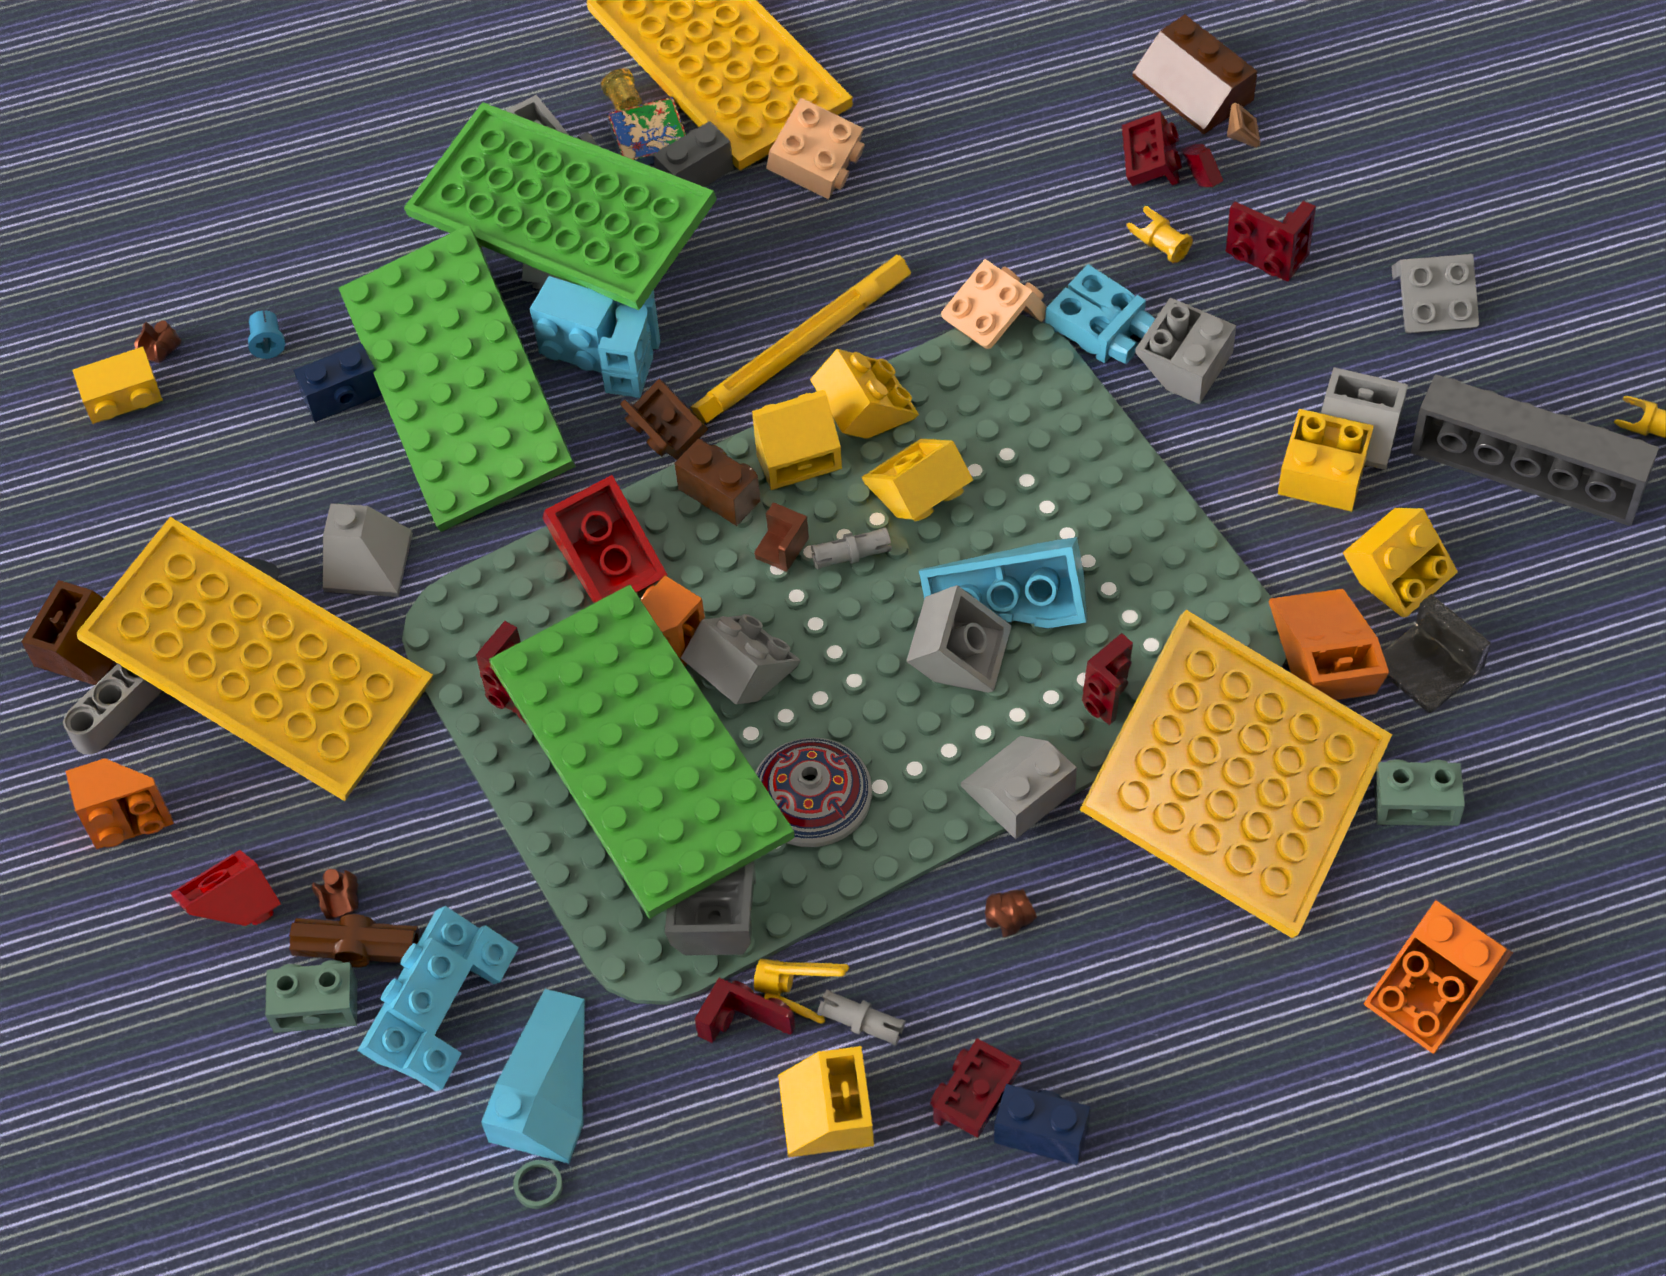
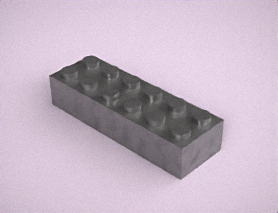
(1533, 449)

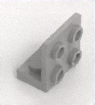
(1438, 293)

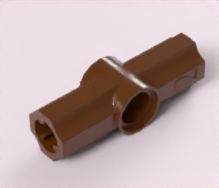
(351, 940)

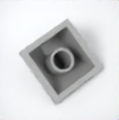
(363, 551)

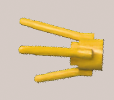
(777, 977)

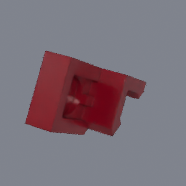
(1202, 165)

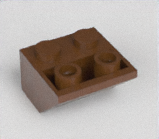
(53, 635)

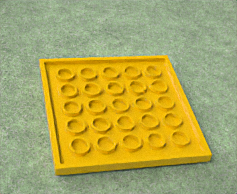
(1237, 773)

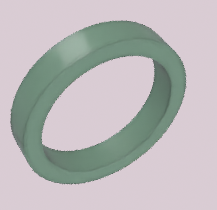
(543, 1203)

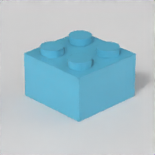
(572, 322)

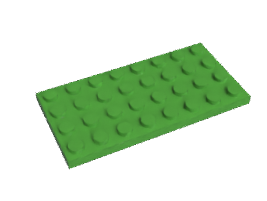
(562, 204)
(456, 378)
(641, 751)

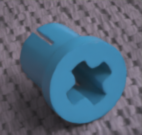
(269, 330)

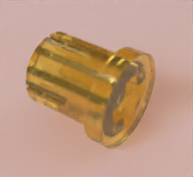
(621, 89)

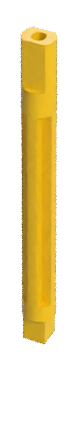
(801, 339)

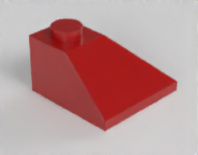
(229, 892)

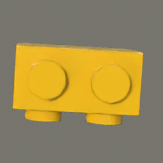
(117, 385)

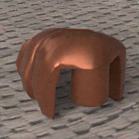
(157, 341)
(338, 893)
(1009, 911)

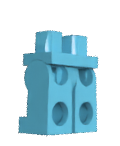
(1099, 316)
(630, 350)

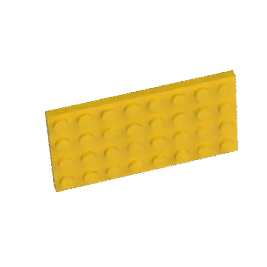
(723, 65)
(255, 658)

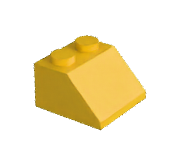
(919, 478)

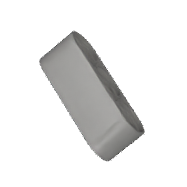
(101, 716)

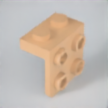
(991, 304)

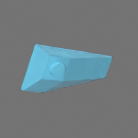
(1022, 584)
(542, 1084)

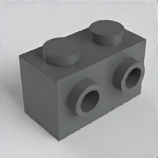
(698, 156)

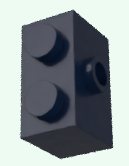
(337, 382)
(1042, 1124)

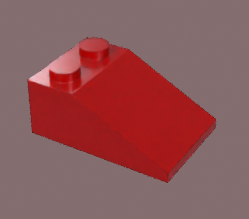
(603, 540)

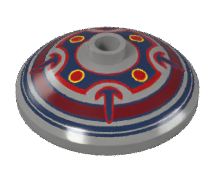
(820, 808)

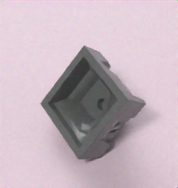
(715, 917)

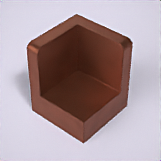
(784, 537)

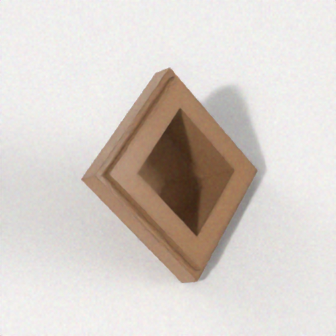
(1243, 126)

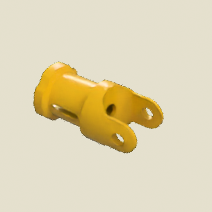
(1163, 236)
(1652, 421)

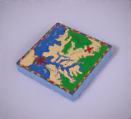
(646, 129)

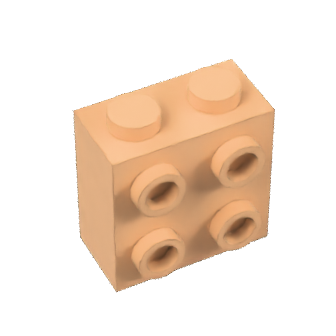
(815, 149)

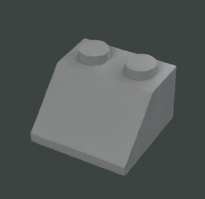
(959, 641)
(1022, 783)

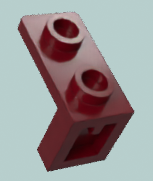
(727, 997)

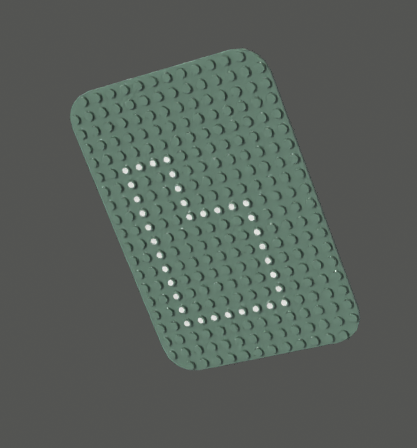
(1045, 464)

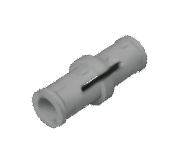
(851, 548)
(861, 1017)

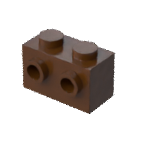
(718, 481)

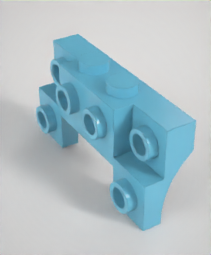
(424, 991)

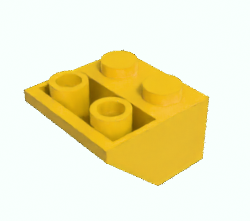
(863, 394)
(796, 439)
(1325, 460)
(1401, 560)
(826, 1103)

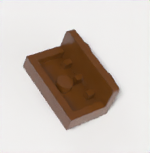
(665, 420)

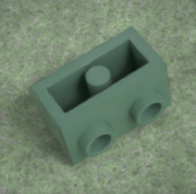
(1418, 793)
(311, 996)

